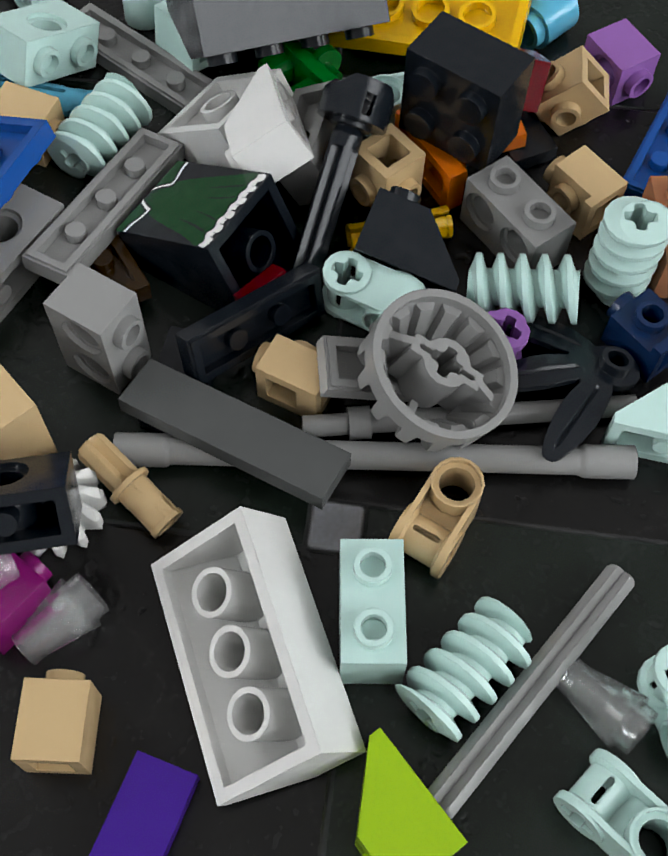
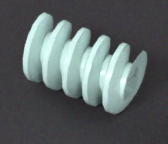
(99, 126)
(626, 248)
(525, 286)
(466, 666)

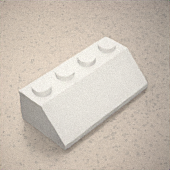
(248, 616)

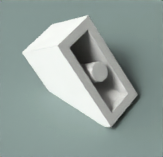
(266, 129)

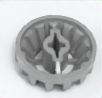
(443, 355)

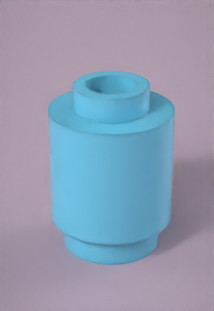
(548, 21)

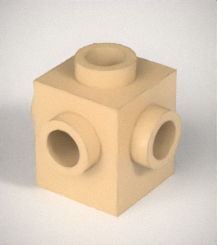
(574, 92)
(386, 163)

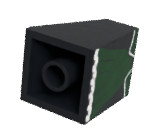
(210, 230)

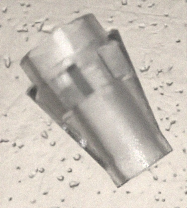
(61, 618)
(609, 707)

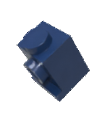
(641, 329)

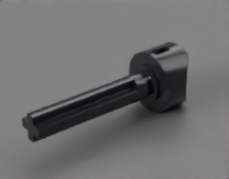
(355, 108)

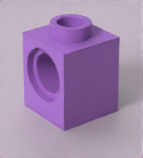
(625, 57)

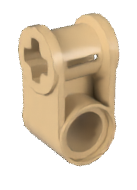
(432, 522)

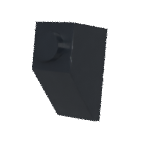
(406, 239)

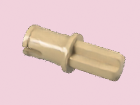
(129, 484)

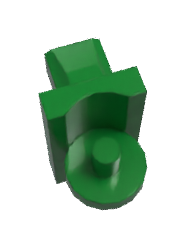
(306, 65)

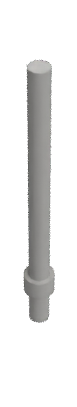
(360, 423)

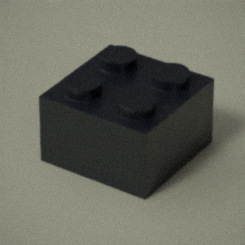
(464, 90)

